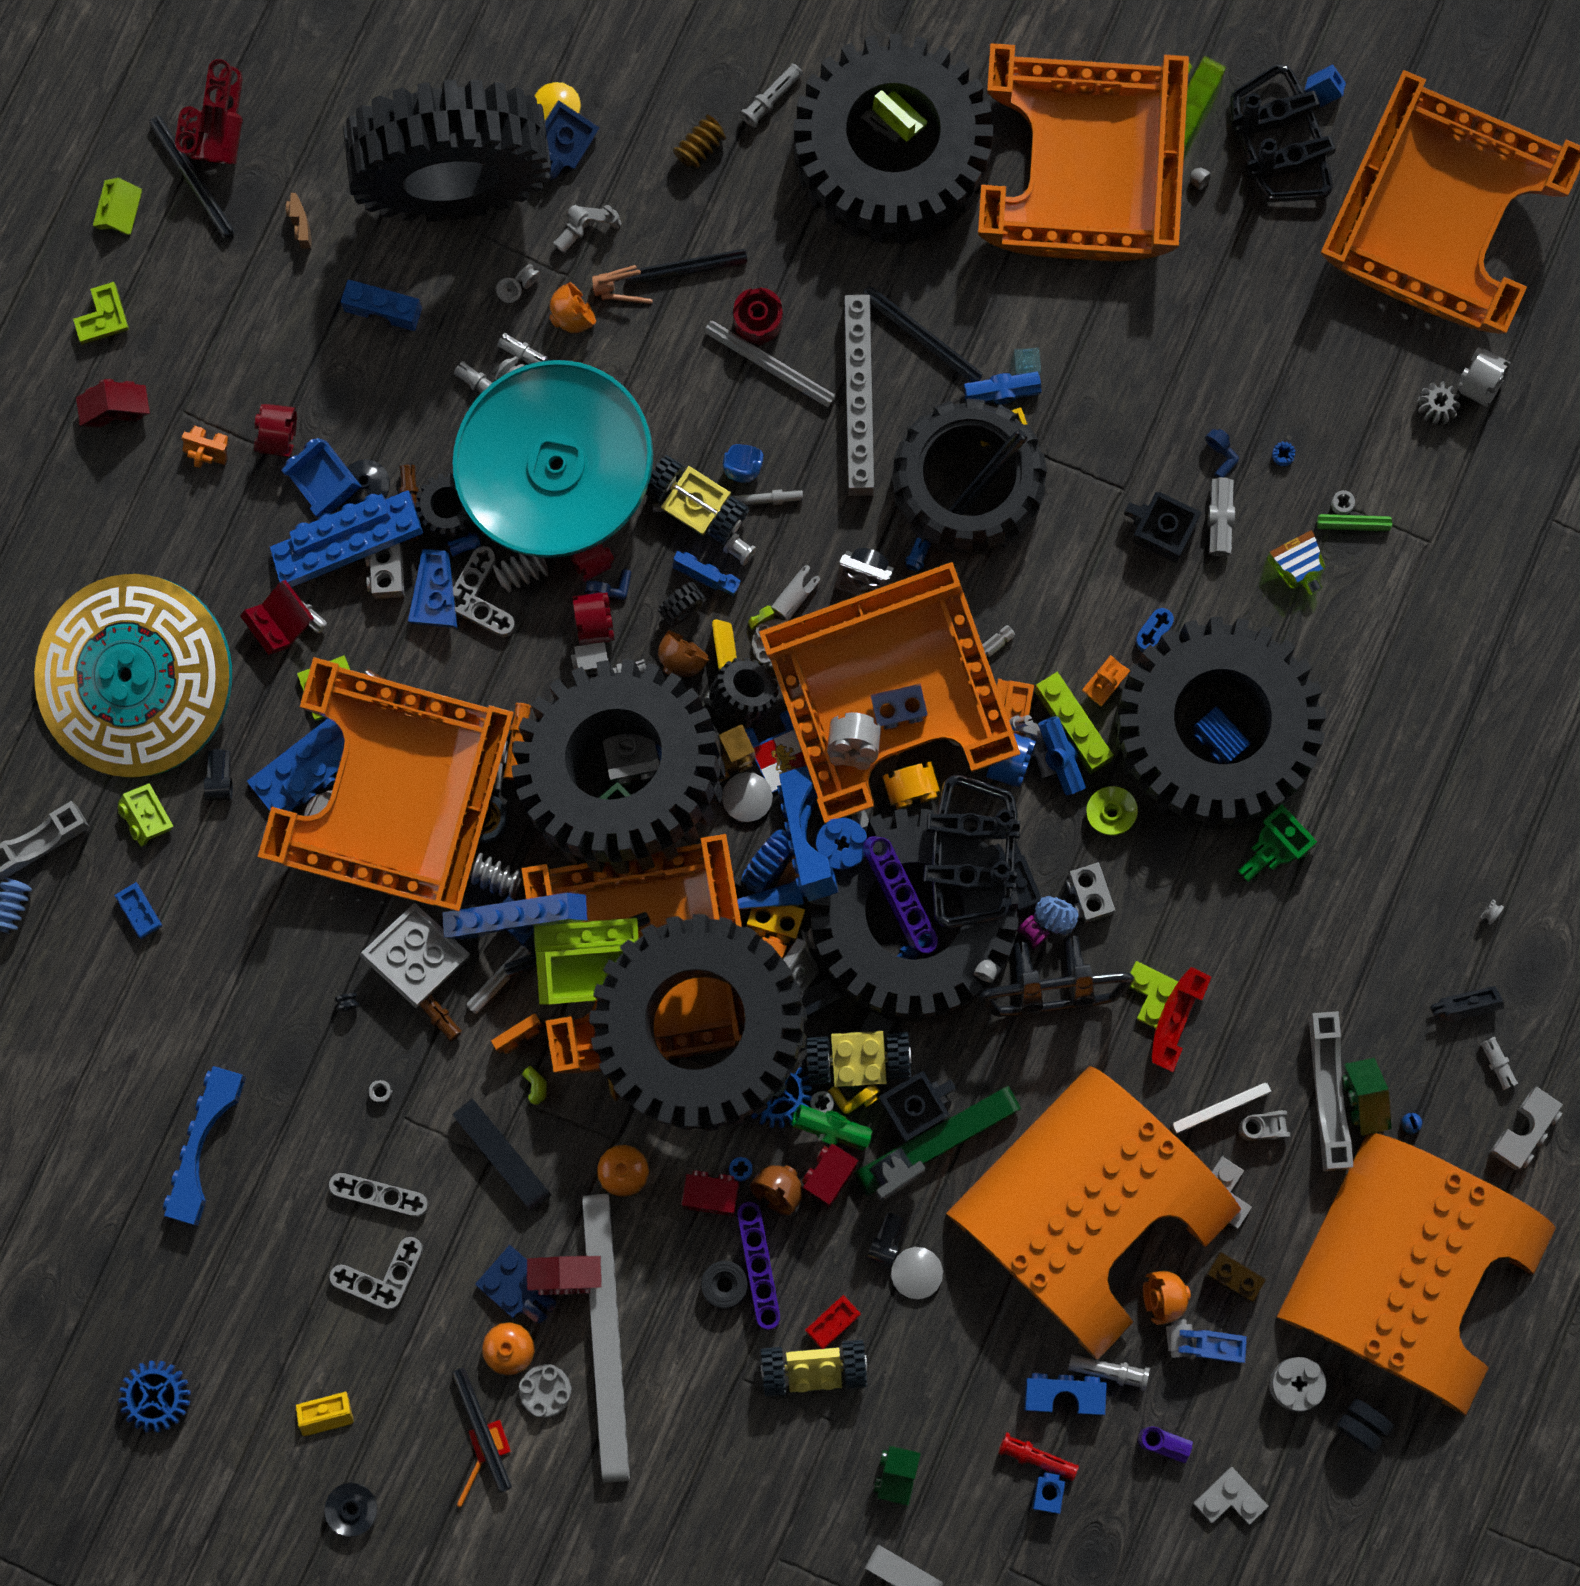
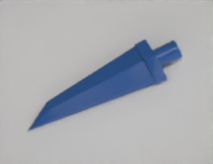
(778, 896)

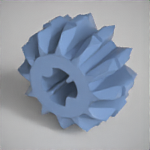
(1056, 915)

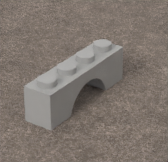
(54, 831)

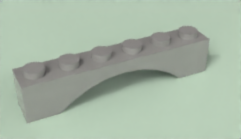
(1332, 1120)

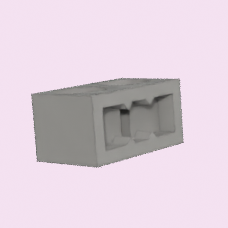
(392, 569)
(1097, 891)

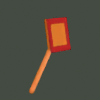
(502, 1446)

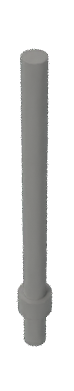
(777, 497)

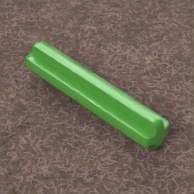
(1354, 522)

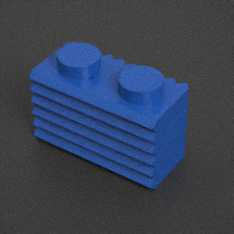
(1220, 737)

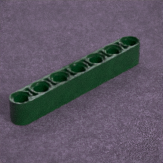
(949, 1133)

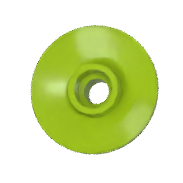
(1108, 800)

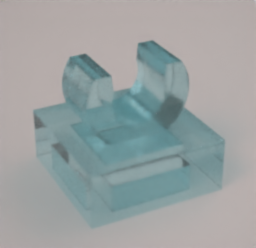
(1027, 360)

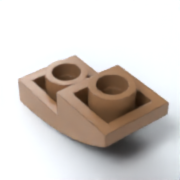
(299, 219)

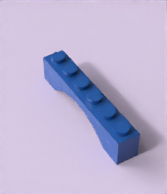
(814, 869)
(538, 911)
(187, 1197)

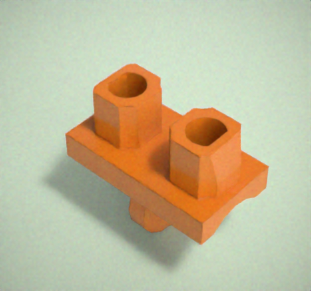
(205, 449)
(1106, 680)

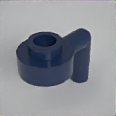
(1219, 441)
(620, 593)

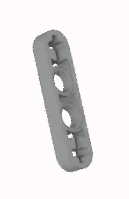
(377, 1198)

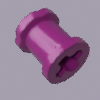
(1033, 932)

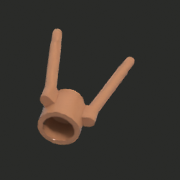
(605, 283)

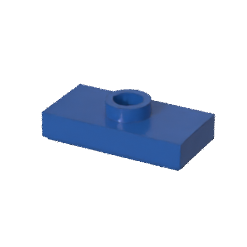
(138, 910)

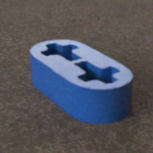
(1150, 625)

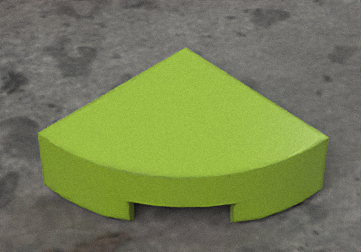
(765, 615)

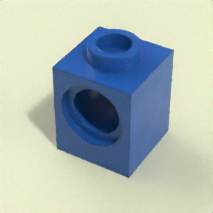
(1048, 1505)

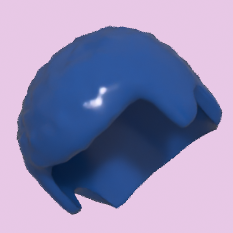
(742, 463)

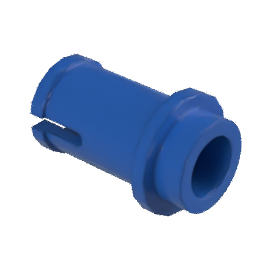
(464, 543)
(917, 555)

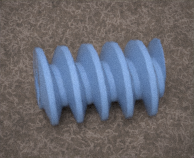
(11, 903)

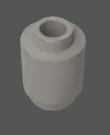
(1175, 1341)

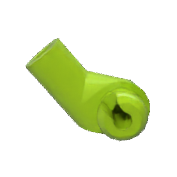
(538, 1085)

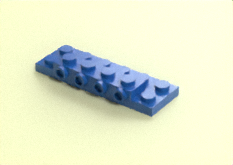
(345, 537)
(301, 769)

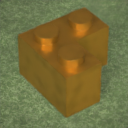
(737, 751)

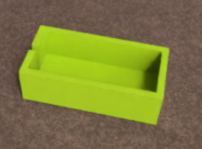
(572, 973)

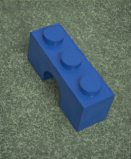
(366, 299)
(1088, 1393)

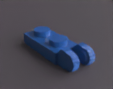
(1215, 1345)

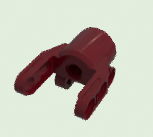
(216, 126)

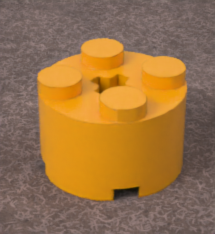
(911, 784)

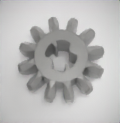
(1435, 411)

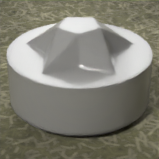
(508, 290)

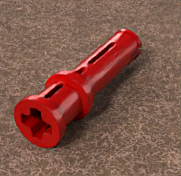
(1027, 1453)

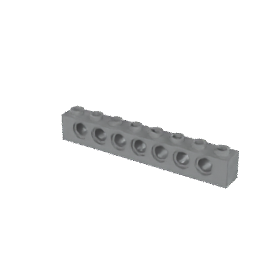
(859, 395)

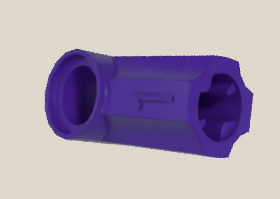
(1167, 1444)

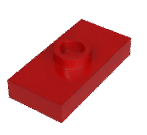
(832, 1322)

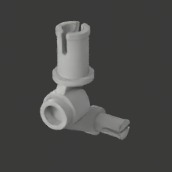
(580, 218)
(1022, 725)

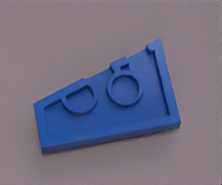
(433, 591)

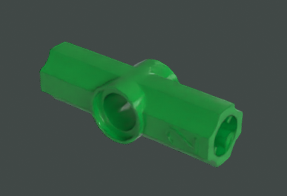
(831, 1127)

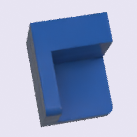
(1327, 85)

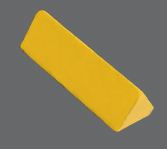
(723, 642)
(324, 1414)

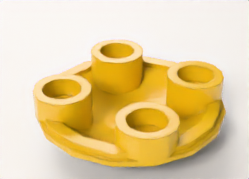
(555, 91)

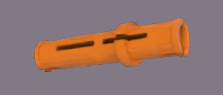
(521, 710)

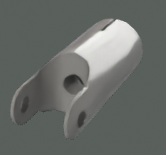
(794, 595)

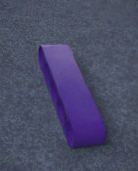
(908, 903)
(752, 1254)

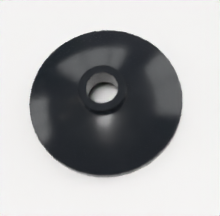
(377, 478)
(337, 1513)

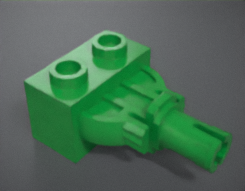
(1281, 840)

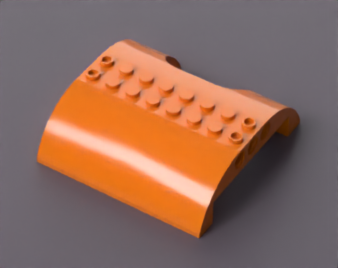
(1100, 158)
(1433, 201)
(882, 643)
(396, 808)
(694, 1015)
(1081, 1195)
(1404, 1263)

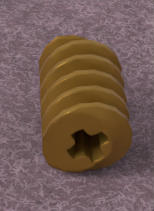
(699, 142)

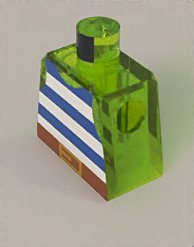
(1299, 562)

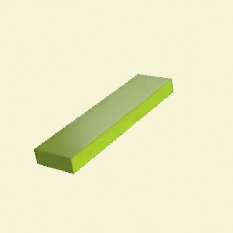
(585, 934)

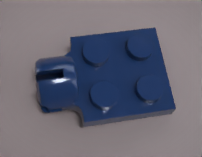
(567, 137)
(507, 1286)

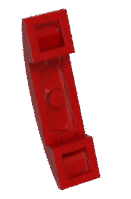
(1174, 1016)

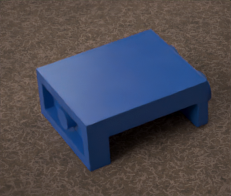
(321, 477)

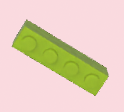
(1076, 724)

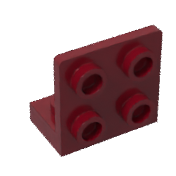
(278, 619)

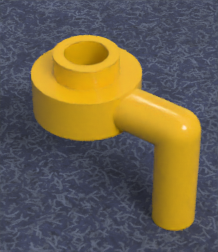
(865, 1097)

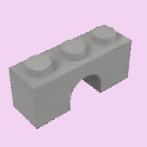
(1541, 1111)

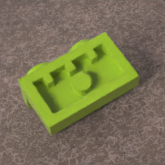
(144, 814)

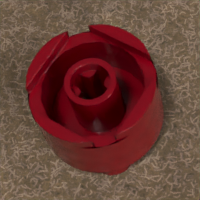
(757, 302)
(276, 430)
(592, 561)
(593, 618)

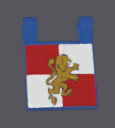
(777, 753)

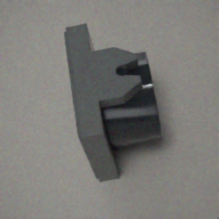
(863, 572)
(895, 1173)

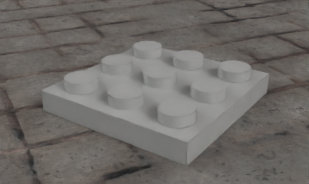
(415, 955)

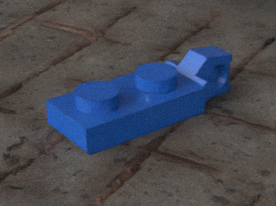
(706, 573)

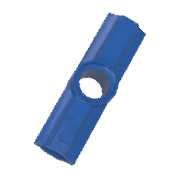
(1004, 388)
(1061, 755)

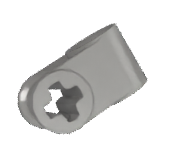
(1269, 1125)

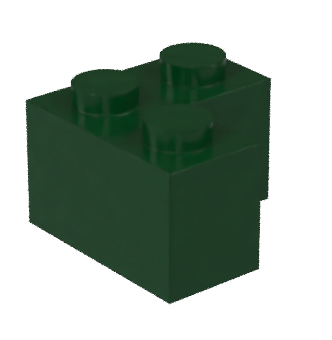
(1368, 1096)
(898, 1474)

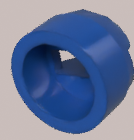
(1406, 1123)

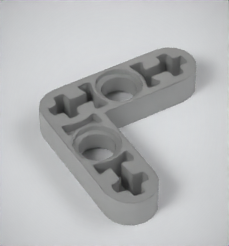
(473, 602)
(389, 1282)

